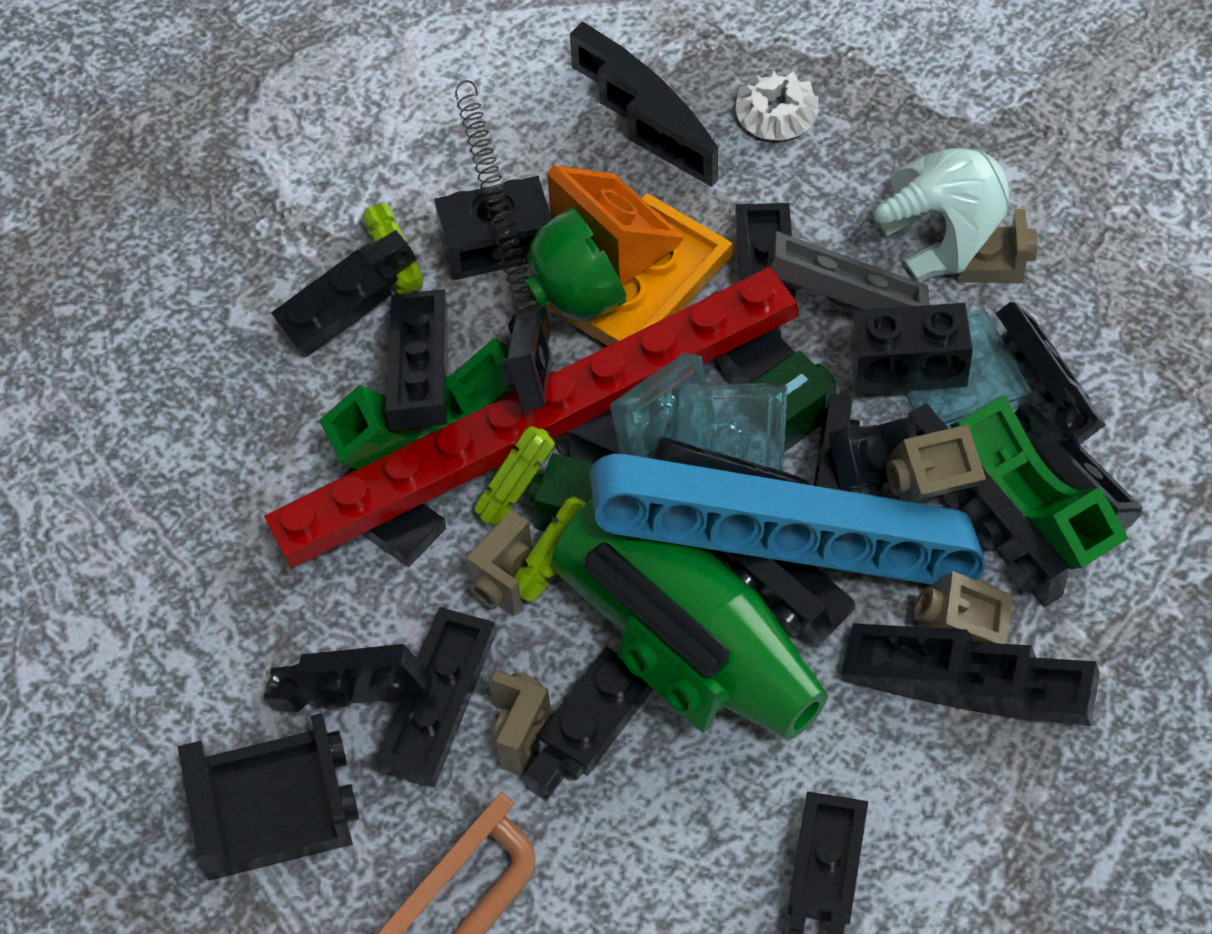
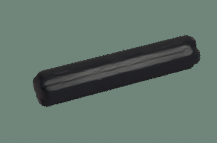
(657, 610)

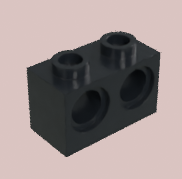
(910, 348)

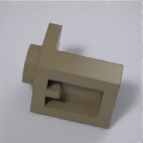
(1003, 254)
(934, 465)
(497, 561)
(967, 605)
(523, 716)

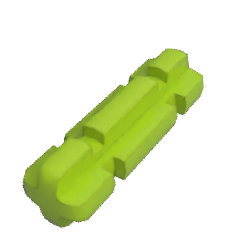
(379, 223)
(514, 475)
(534, 576)

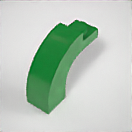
(360, 424)
(1072, 520)

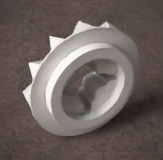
(785, 120)

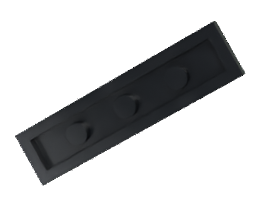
(417, 361)
(1004, 527)

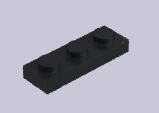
(428, 725)

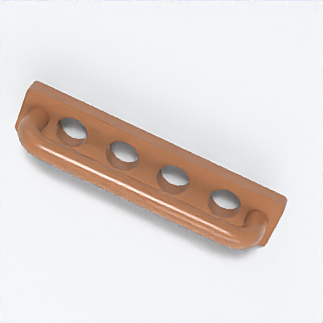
(499, 897)

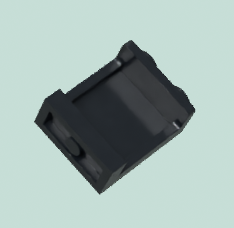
(268, 801)

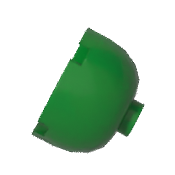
(571, 270)

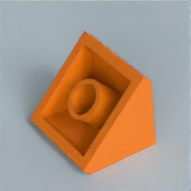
(618, 217)

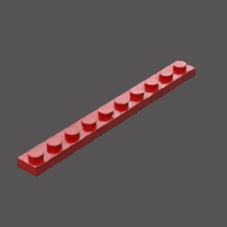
(488, 435)

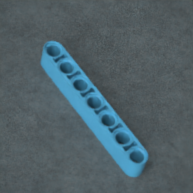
(782, 520)

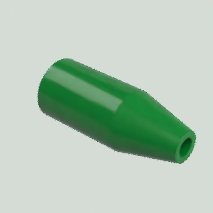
(764, 672)

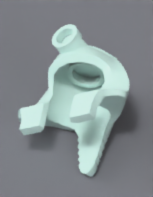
(963, 187)

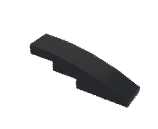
(654, 111)
(968, 675)

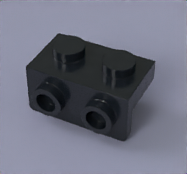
(797, 593)

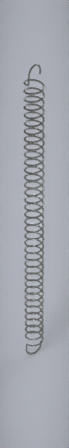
(503, 235)

